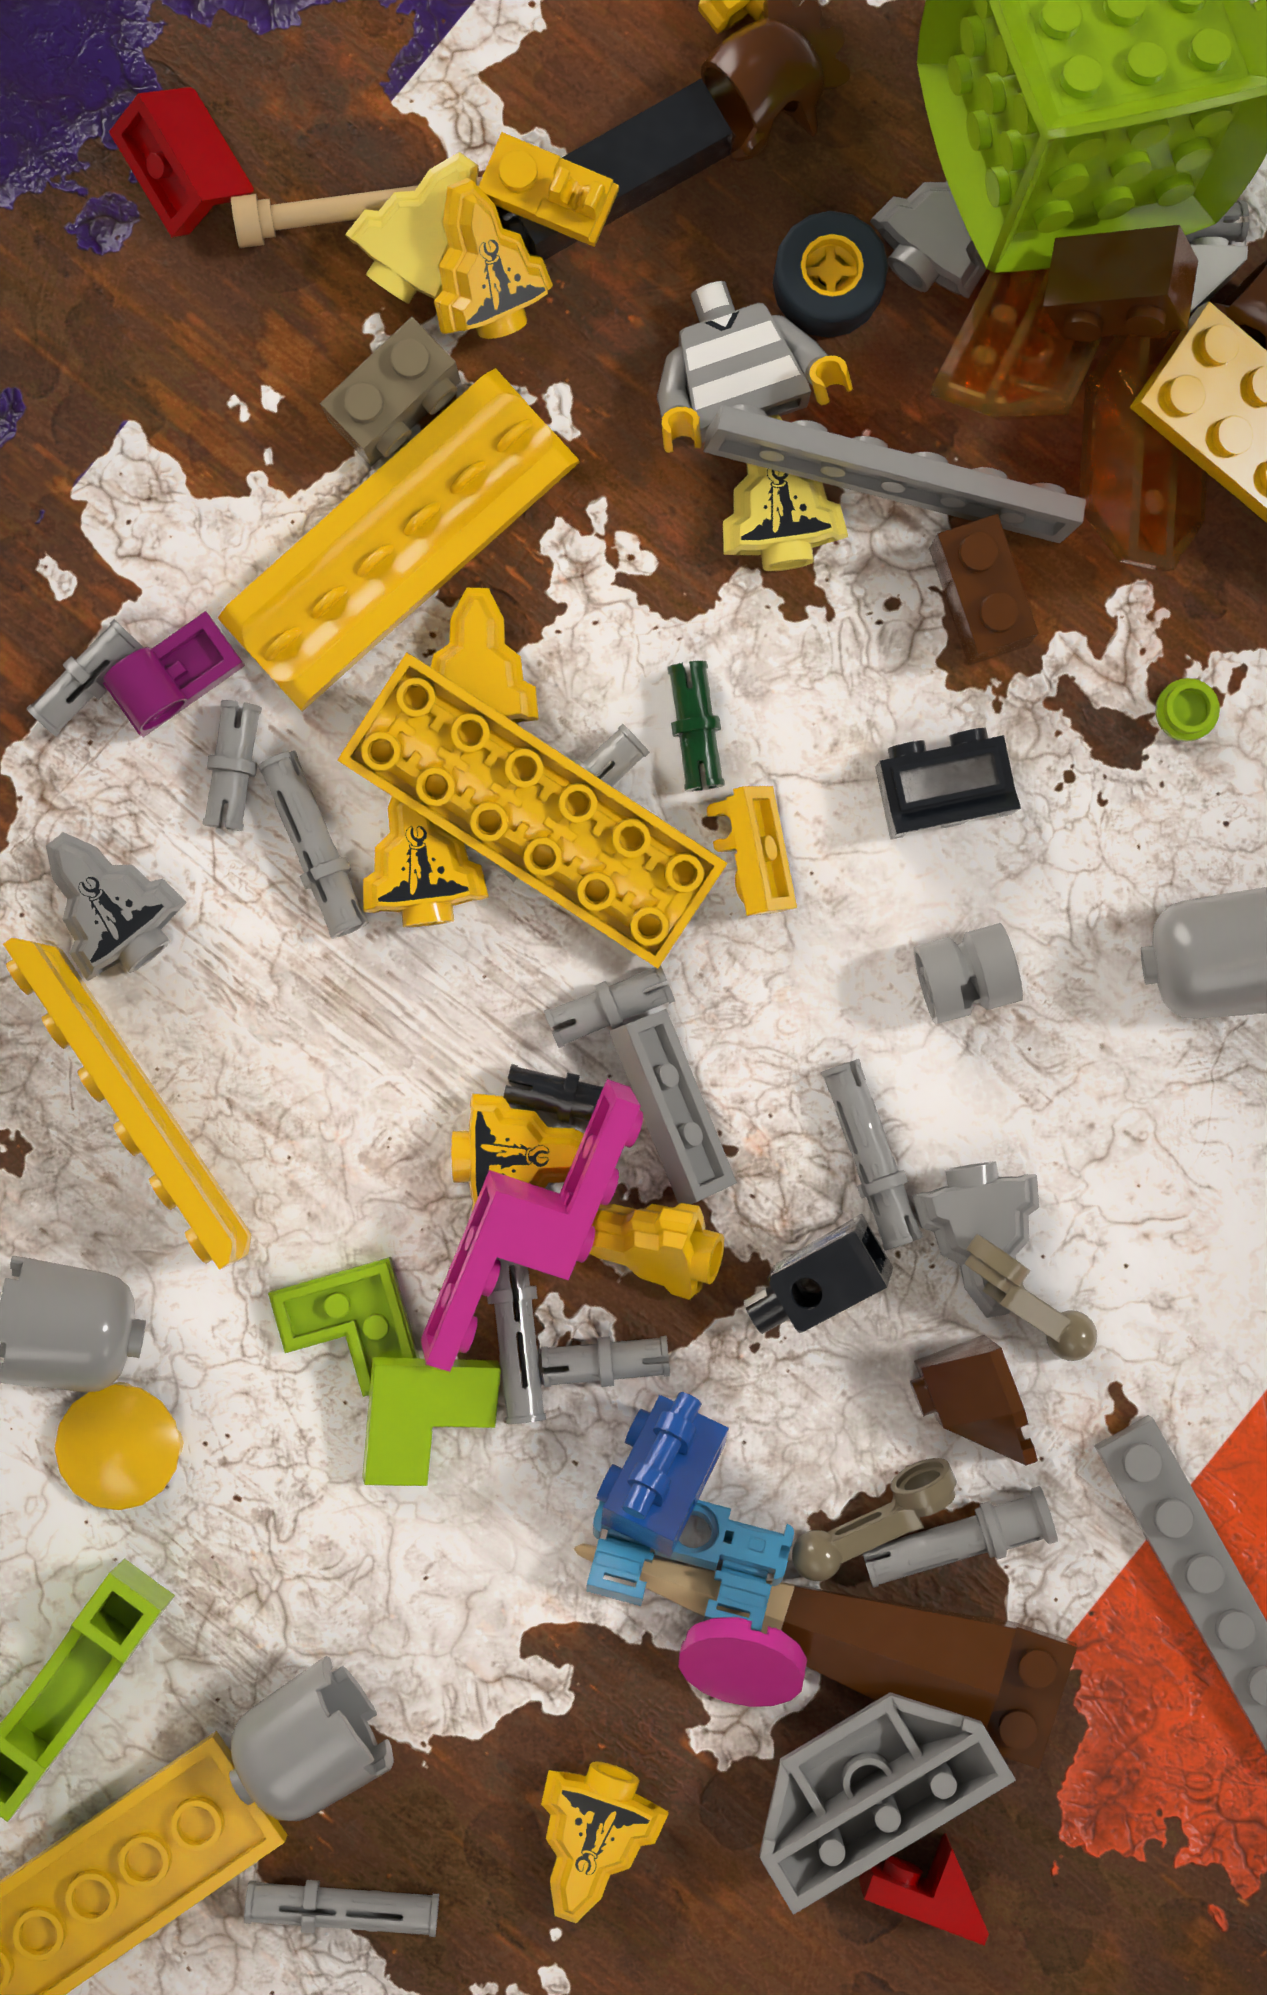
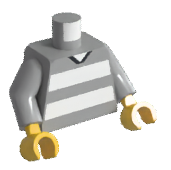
(740, 360)

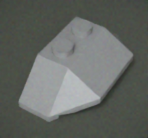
(872, 1792)

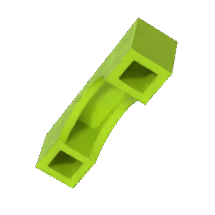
(75, 1679)

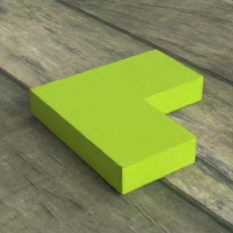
(350, 1303)
(411, 1400)

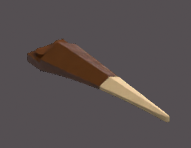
(946, 1659)

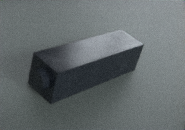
(643, 158)

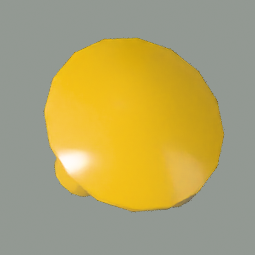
(118, 1447)

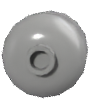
(1211, 955)
(66, 1327)
(307, 1745)

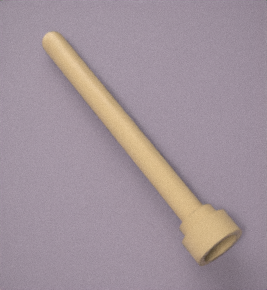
(259, 219)

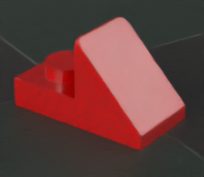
(937, 1900)

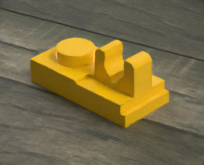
(548, 189)
(761, 856)

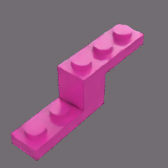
(531, 1225)

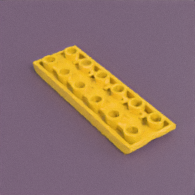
(397, 538)
(532, 810)
(143, 1117)

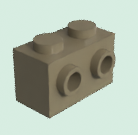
(392, 392)

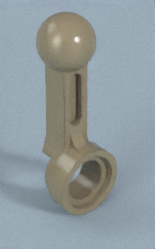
(1068, 1334)
(917, 1493)

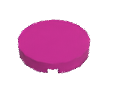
(742, 1664)

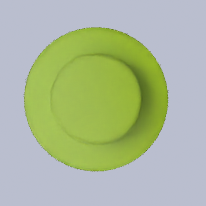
(1187, 709)

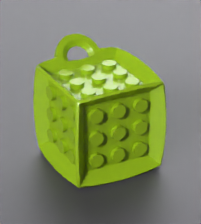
(1092, 115)

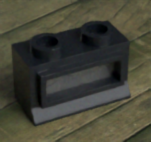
(946, 783)

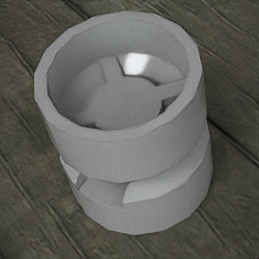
(968, 973)

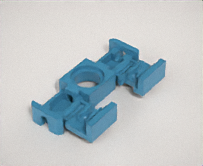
(745, 1551)

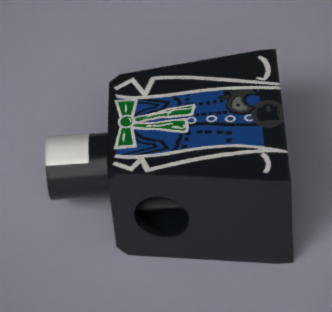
(844, 1264)

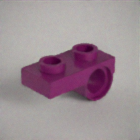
(172, 675)

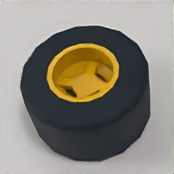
(832, 249)

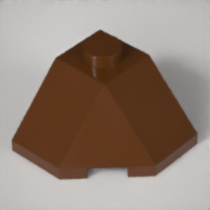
(975, 1397)

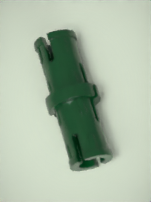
(695, 726)

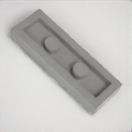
(673, 1107)

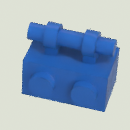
(663, 1472)

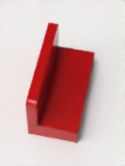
(178, 157)

